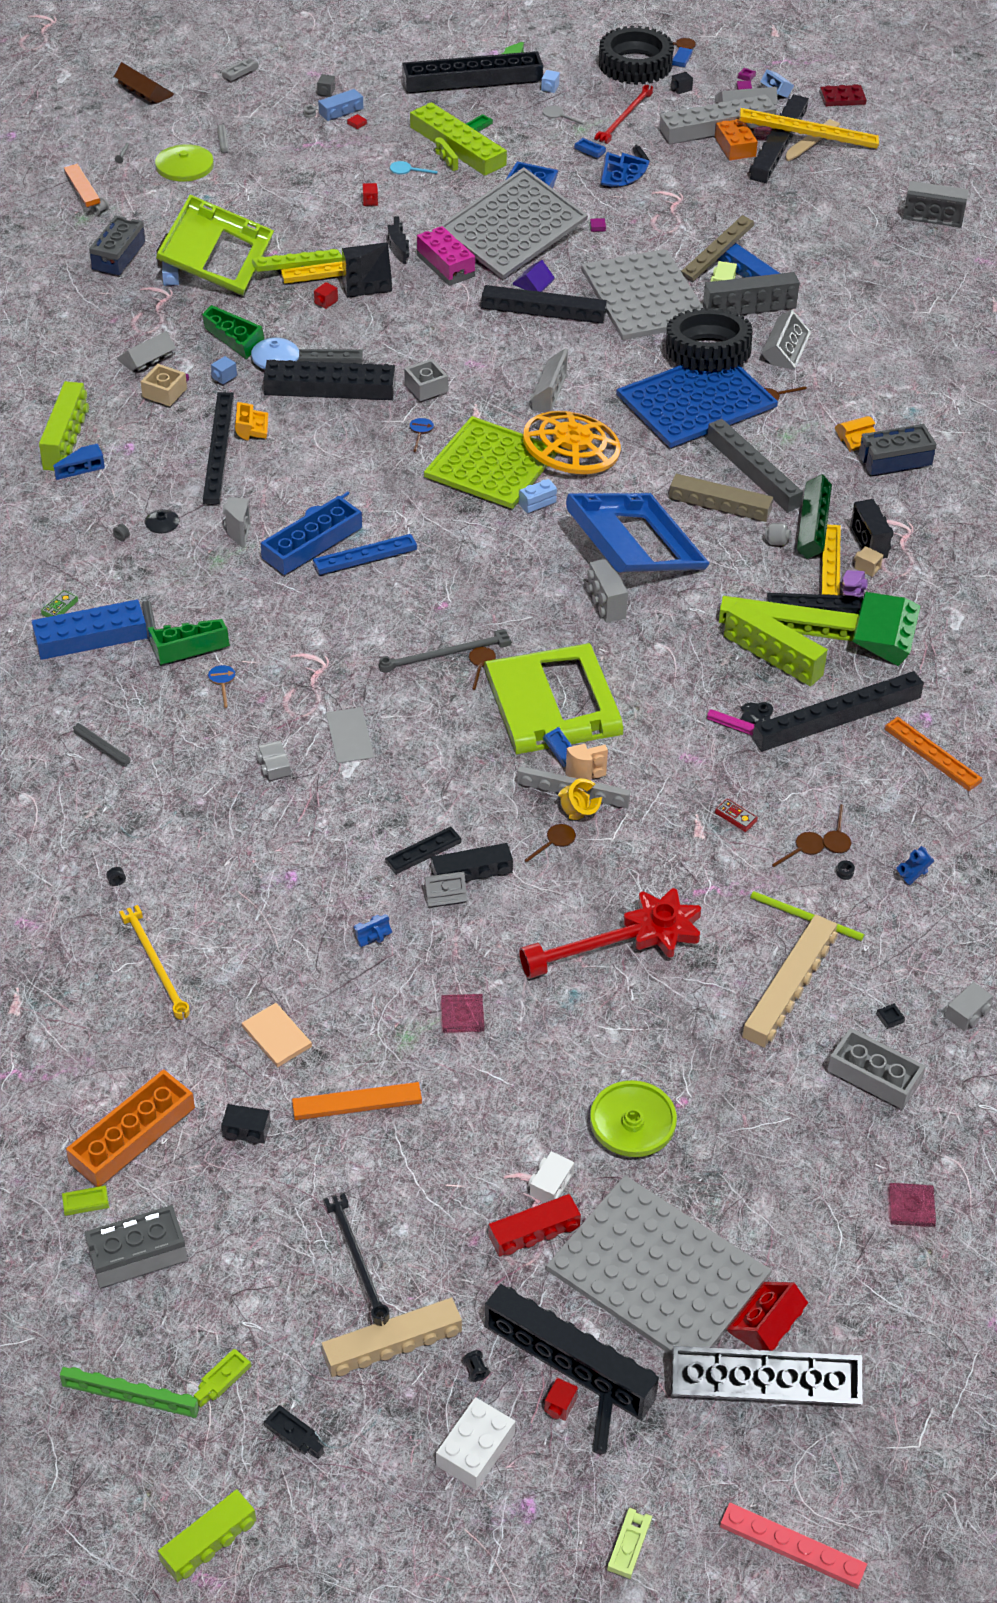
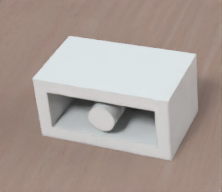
(551, 1178)

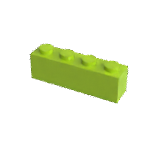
(207, 1536)

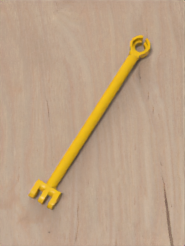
(179, 1005)

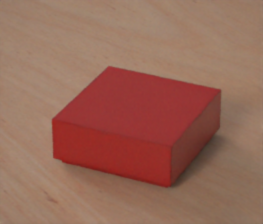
(357, 121)

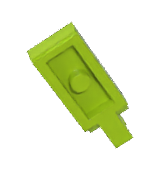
(221, 1377)

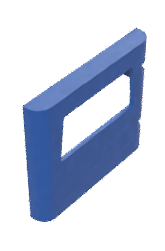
(616, 543)

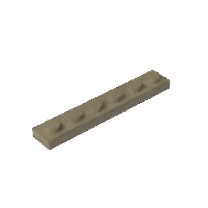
(717, 248)

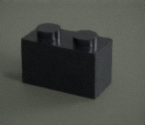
(245, 1123)

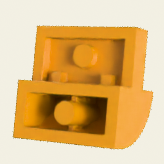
(250, 422)
(852, 431)

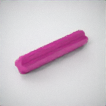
(730, 721)

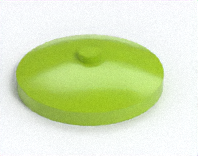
(184, 162)
(633, 1118)

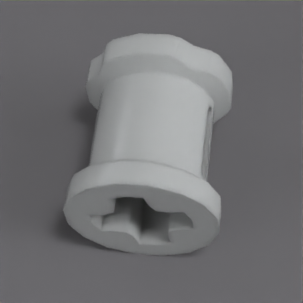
(96, 209)

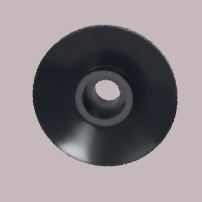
(162, 521)

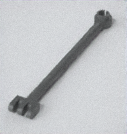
(501, 637)

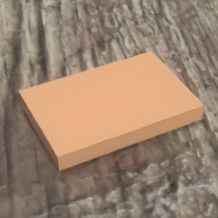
(276, 1034)

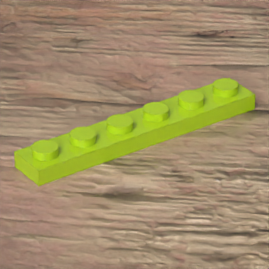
(296, 260)

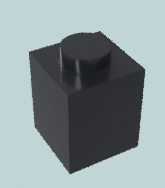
(682, 82)

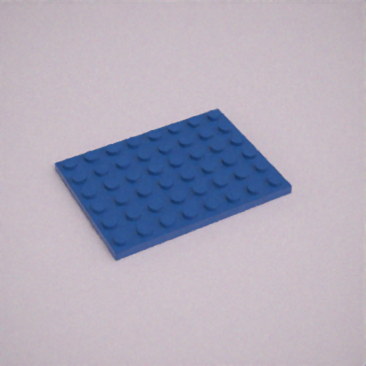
(684, 401)

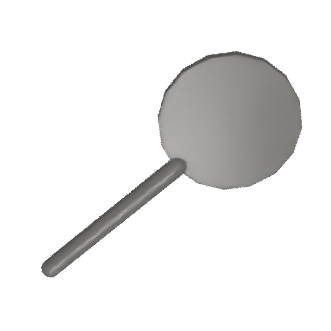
(556, 112)

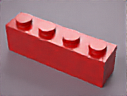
(534, 1225)

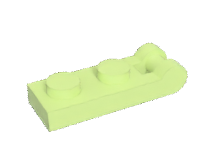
(629, 1543)

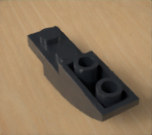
(397, 240)

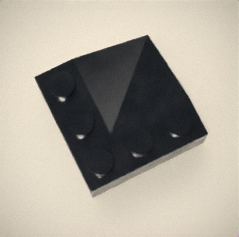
(366, 269)

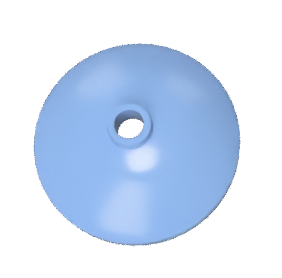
(275, 349)

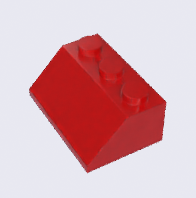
(768, 1315)

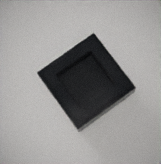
(890, 1016)

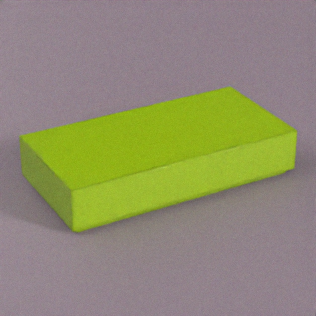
(85, 1200)

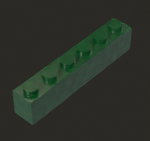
(814, 516)

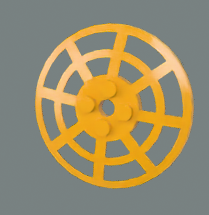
(572, 437)

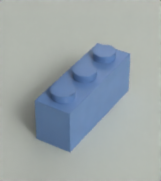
(340, 104)

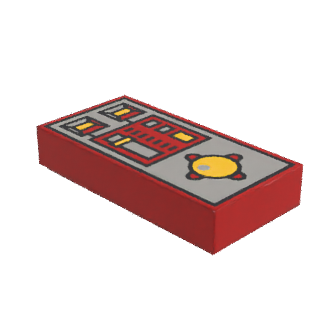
(736, 815)

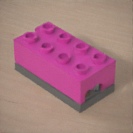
(445, 255)

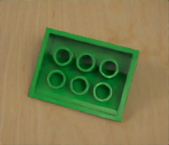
(887, 626)

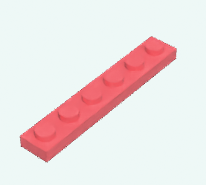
(793, 1545)

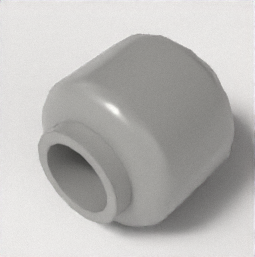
(777, 534)

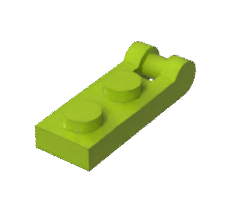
(446, 153)

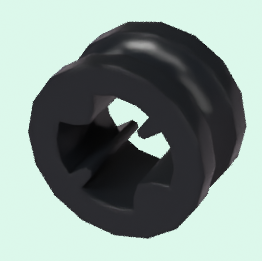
(842, 874)
(116, 876)

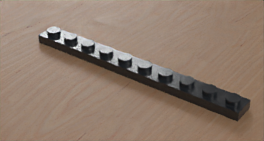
(218, 448)

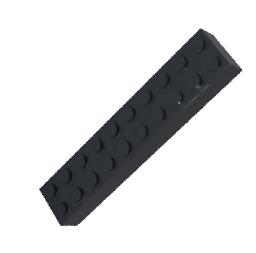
(472, 71)

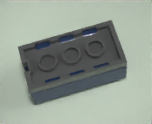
(117, 245)
(897, 449)

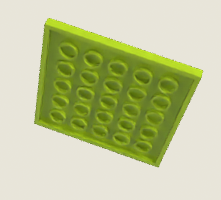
(488, 462)

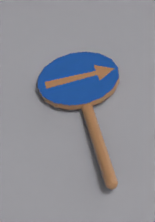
(222, 675)

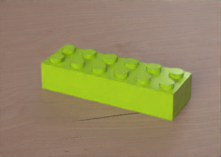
(63, 424)
(775, 642)

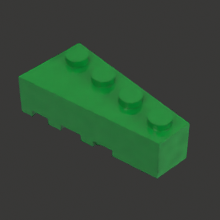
(233, 330)
(188, 640)

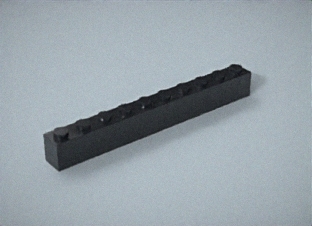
(777, 141)
(837, 711)

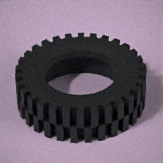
(636, 40)
(711, 323)

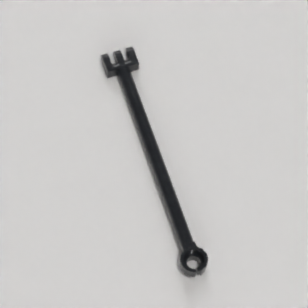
(378, 1310)

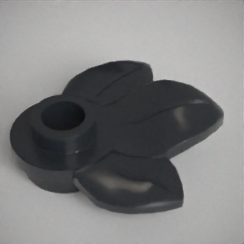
(755, 712)

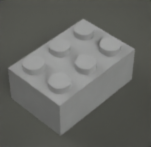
(607, 590)

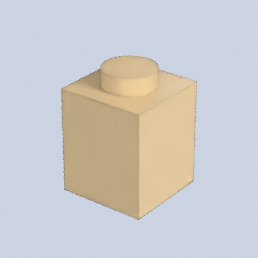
(868, 561)

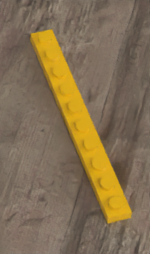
(808, 128)

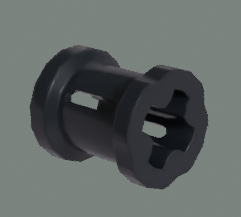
(476, 1365)

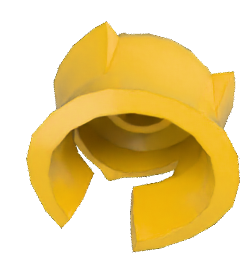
(576, 801)

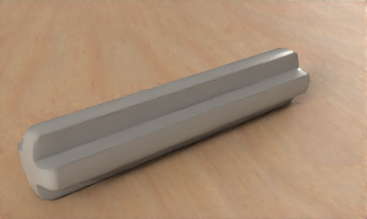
(222, 138)

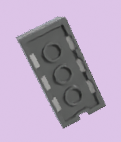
(935, 204)
(136, 1246)

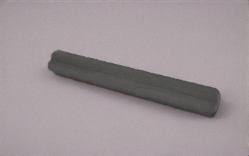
(101, 744)

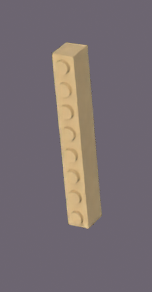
(790, 981)

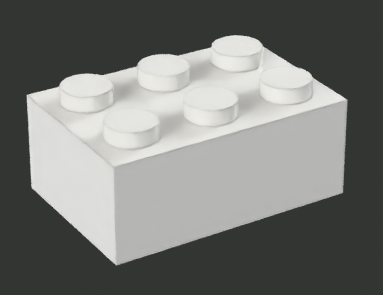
(475, 1443)

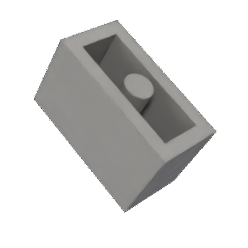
(969, 1007)

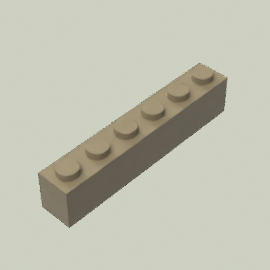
(721, 497)

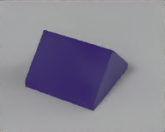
(535, 277)

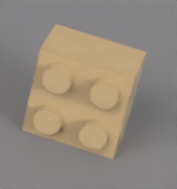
(163, 385)

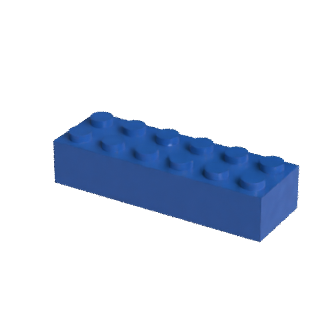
(311, 535)
(89, 629)

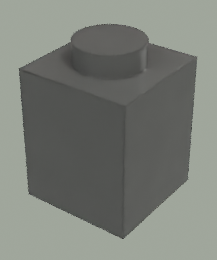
(326, 85)

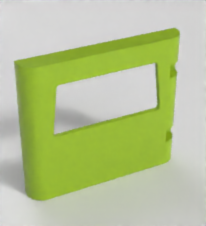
(196, 235)
(531, 708)

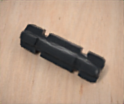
(639, 152)

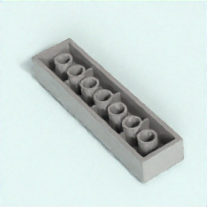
(702, 121)

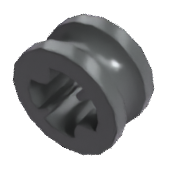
(121, 532)

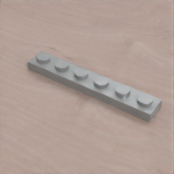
(555, 783)

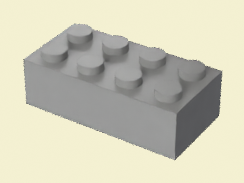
(876, 1068)

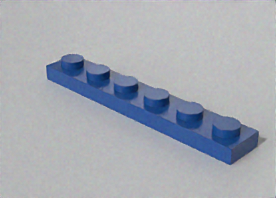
(364, 554)

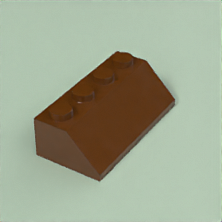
(142, 84)

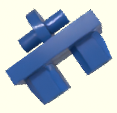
(915, 865)
(373, 930)

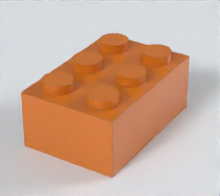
(736, 139)

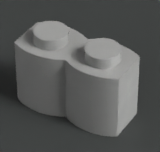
(274, 760)

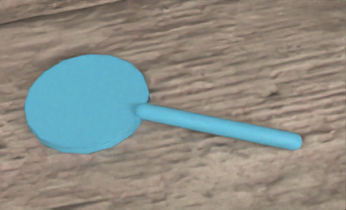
(402, 167)

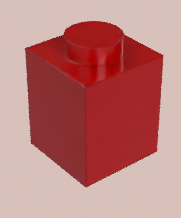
(370, 194)
(326, 295)
(561, 1399)

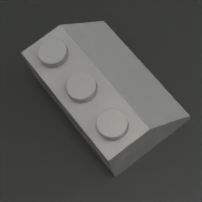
(147, 352)

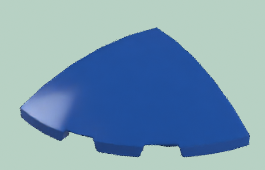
(622, 169)

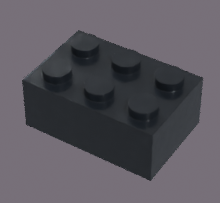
(871, 527)

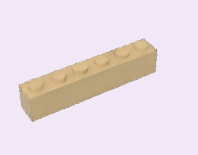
(399, 1335)

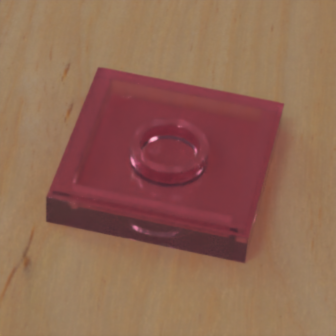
(462, 1013)
(912, 1204)

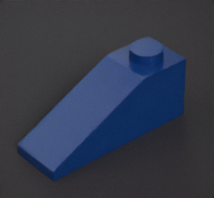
(79, 462)

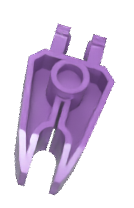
(854, 583)

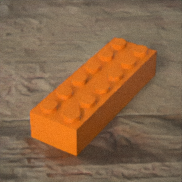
(130, 1128)

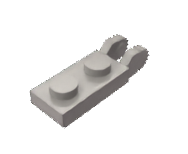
(240, 69)

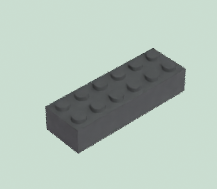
(753, 294)

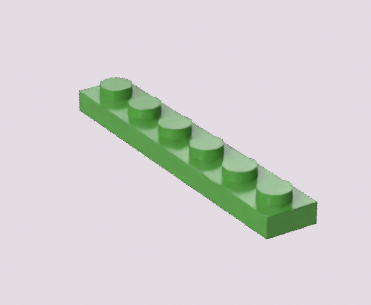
(129, 1392)

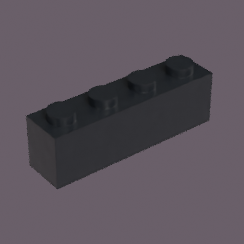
(475, 863)

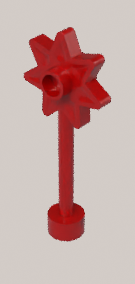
(656, 922)

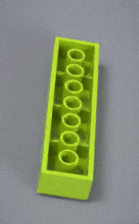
(466, 142)

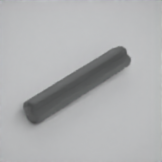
(148, 615)

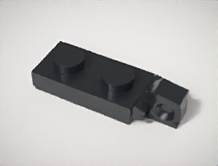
(294, 1432)

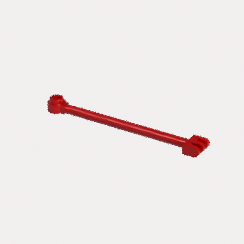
(601, 136)

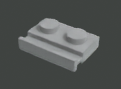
(445, 889)

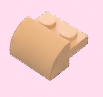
(586, 762)

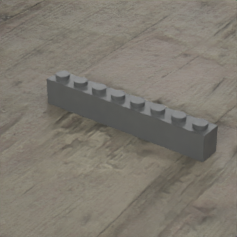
(754, 465)

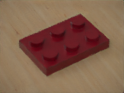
(843, 95)

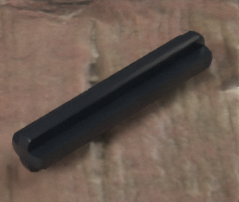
(603, 1423)

